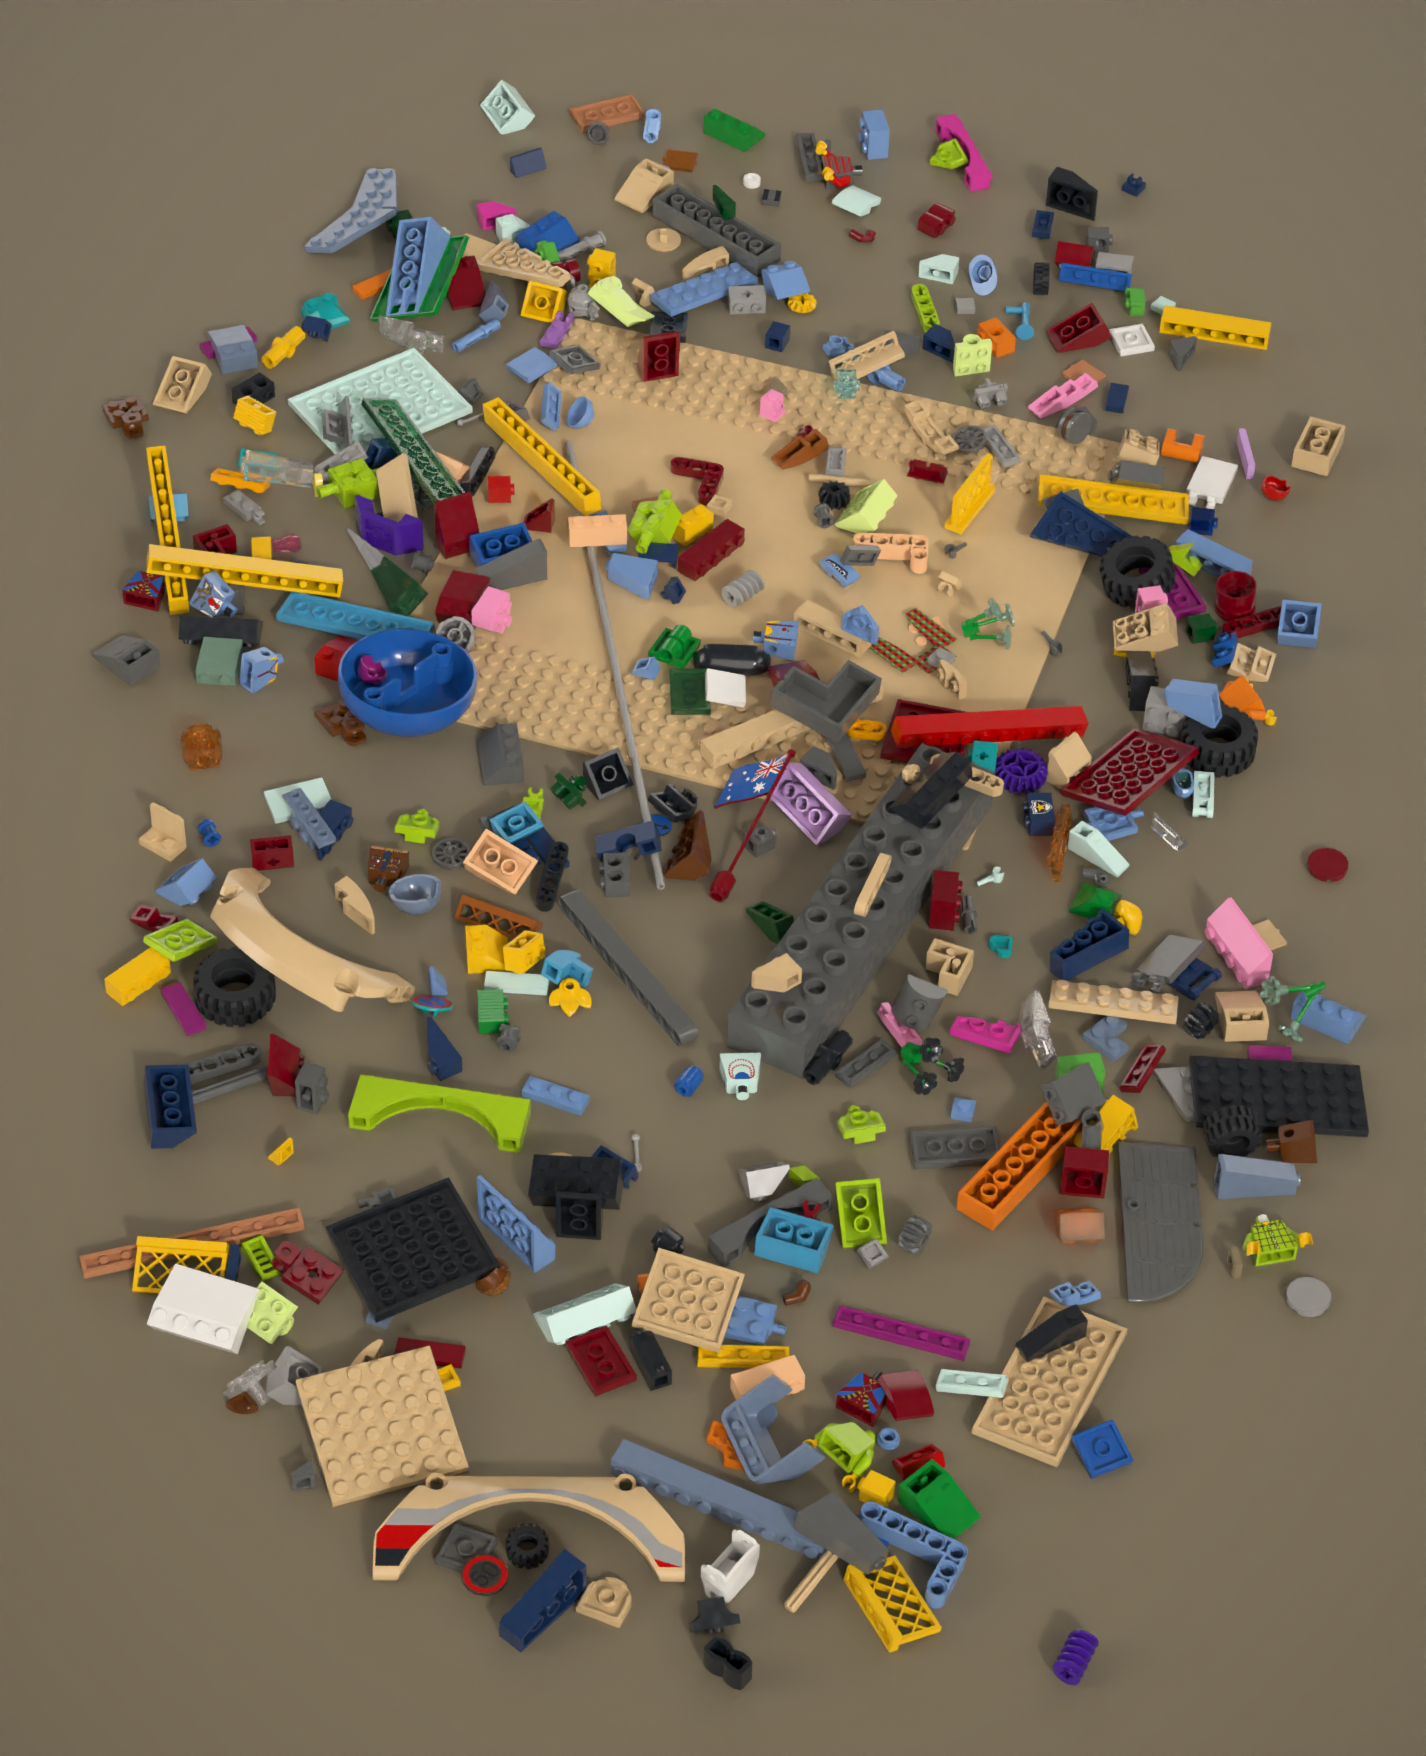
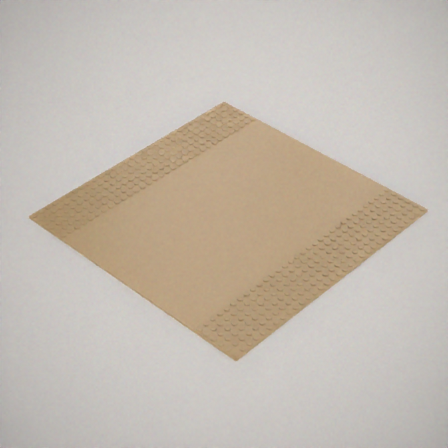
(554, 659)

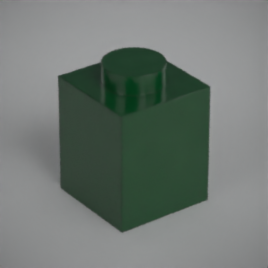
(1201, 628)

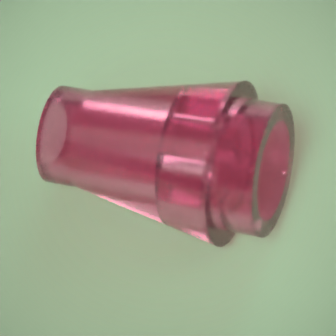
(287, 544)

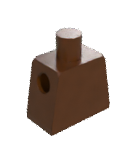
(1295, 1143)

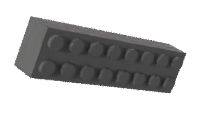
(705, 225)

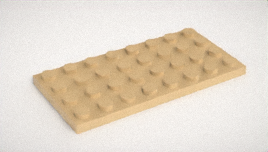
(1050, 1392)

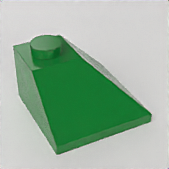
(1092, 899)

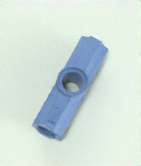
(887, 377)

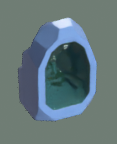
(1182, 783)

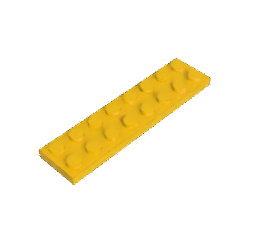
(1120, 499)

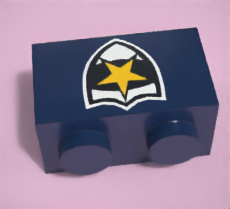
(1040, 814)

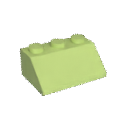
(867, 508)

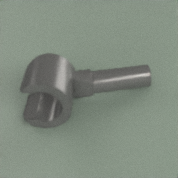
(952, 549)
(1055, 645)

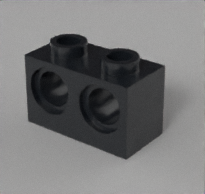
(257, 387)

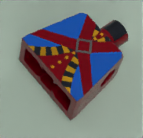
(144, 591)
(862, 1398)

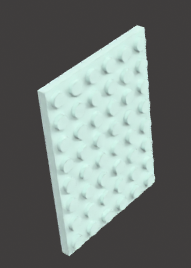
(404, 377)

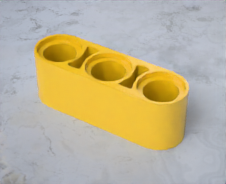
(261, 547)

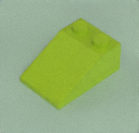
(860, 1212)

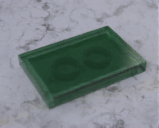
(688, 692)

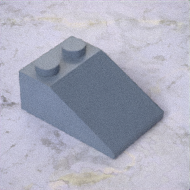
(233, 349)

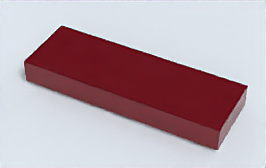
(1142, 1068)
(443, 1353)

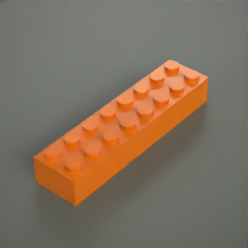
(1016, 1168)

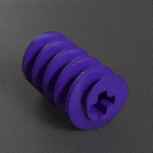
(1075, 1656)

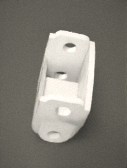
(731, 1568)

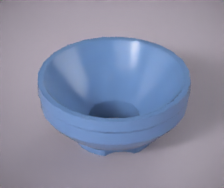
(580, 413)

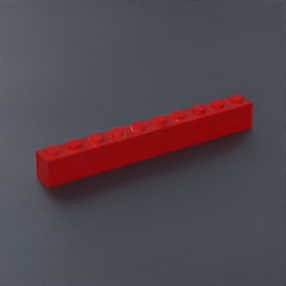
(989, 726)

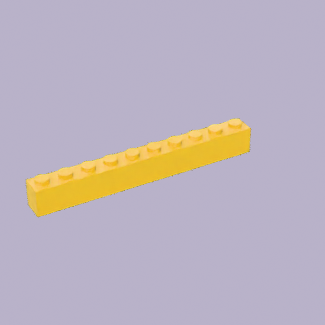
(542, 457)
(166, 523)
(245, 570)

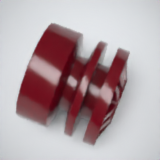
(1235, 595)

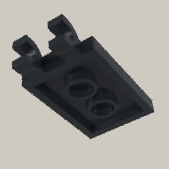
(664, 323)

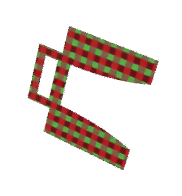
(926, 627)

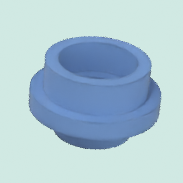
(888, 1434)

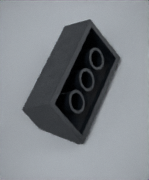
(195, 628)
(933, 789)

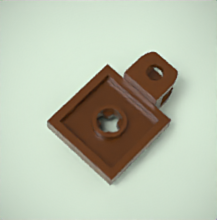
(128, 415)
(339, 720)

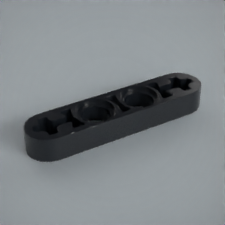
(478, 470)
(553, 876)

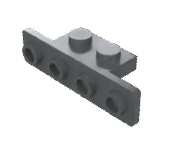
(338, 425)

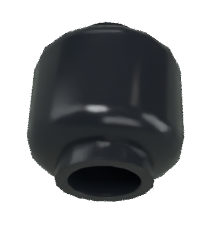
(668, 1240)

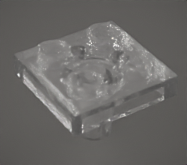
(251, 1381)

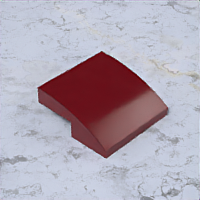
(906, 1395)

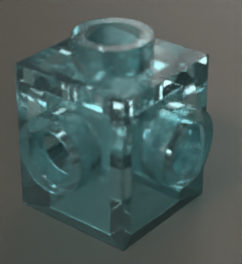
(846, 383)

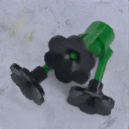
(929, 1052)

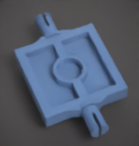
(1112, 824)
(753, 1322)

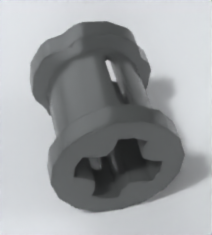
(822, 512)

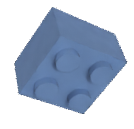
(874, 134)
(1299, 623)

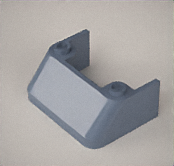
(747, 1427)

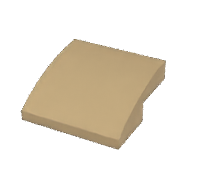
(1252, 664)

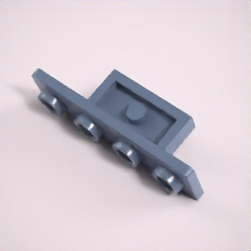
(307, 820)

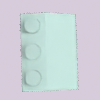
(507, 109)

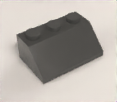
(501, 755)

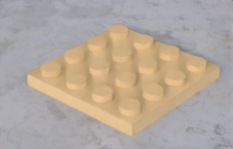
(688, 1300)

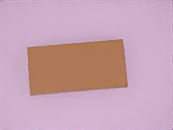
(609, 111)

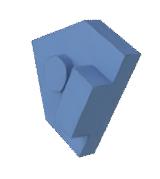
(860, 624)

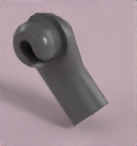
(1097, 875)

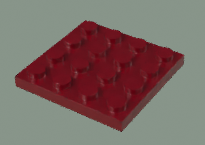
(907, 708)

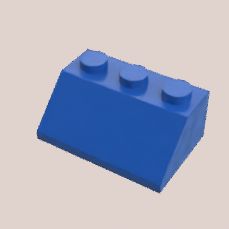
(551, 229)
(498, 542)

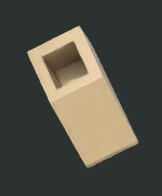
(777, 975)

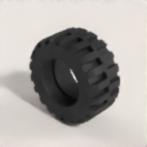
(1134, 554)
(1222, 758)
(233, 1006)

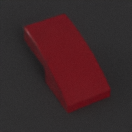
(150, 918)

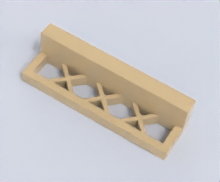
(869, 362)

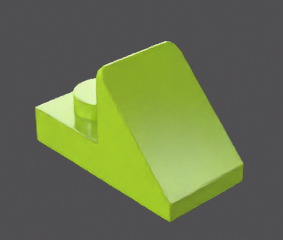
(1183, 560)

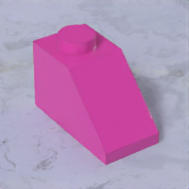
(489, 211)

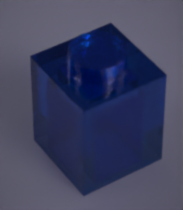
(1203, 521)

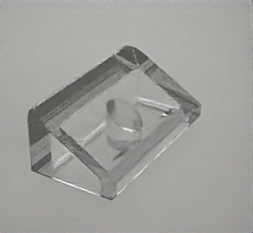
(1166, 832)

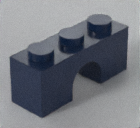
(643, 835)

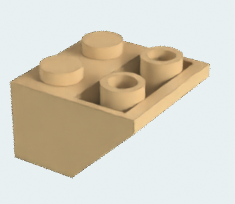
(1067, 760)

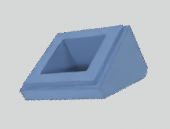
(646, 668)
(437, 983)

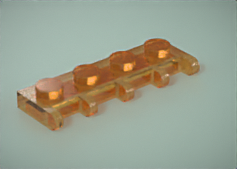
(1059, 845)

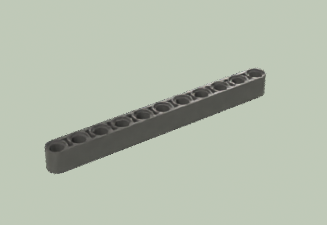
(628, 967)

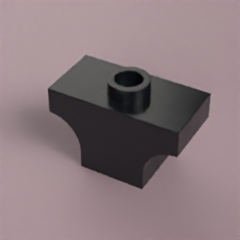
(713, 1616)

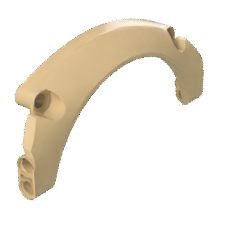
(292, 957)

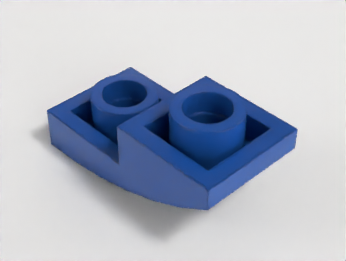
(1225, 649)

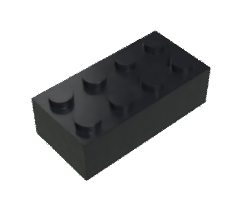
(576, 1175)

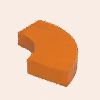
(719, 1438)

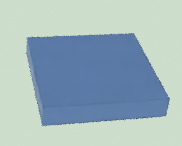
(531, 365)

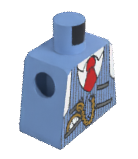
(214, 596)

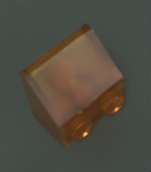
(1079, 1225)

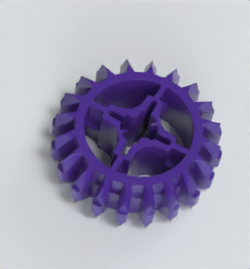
(1021, 770)

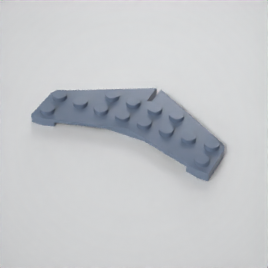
(373, 206)

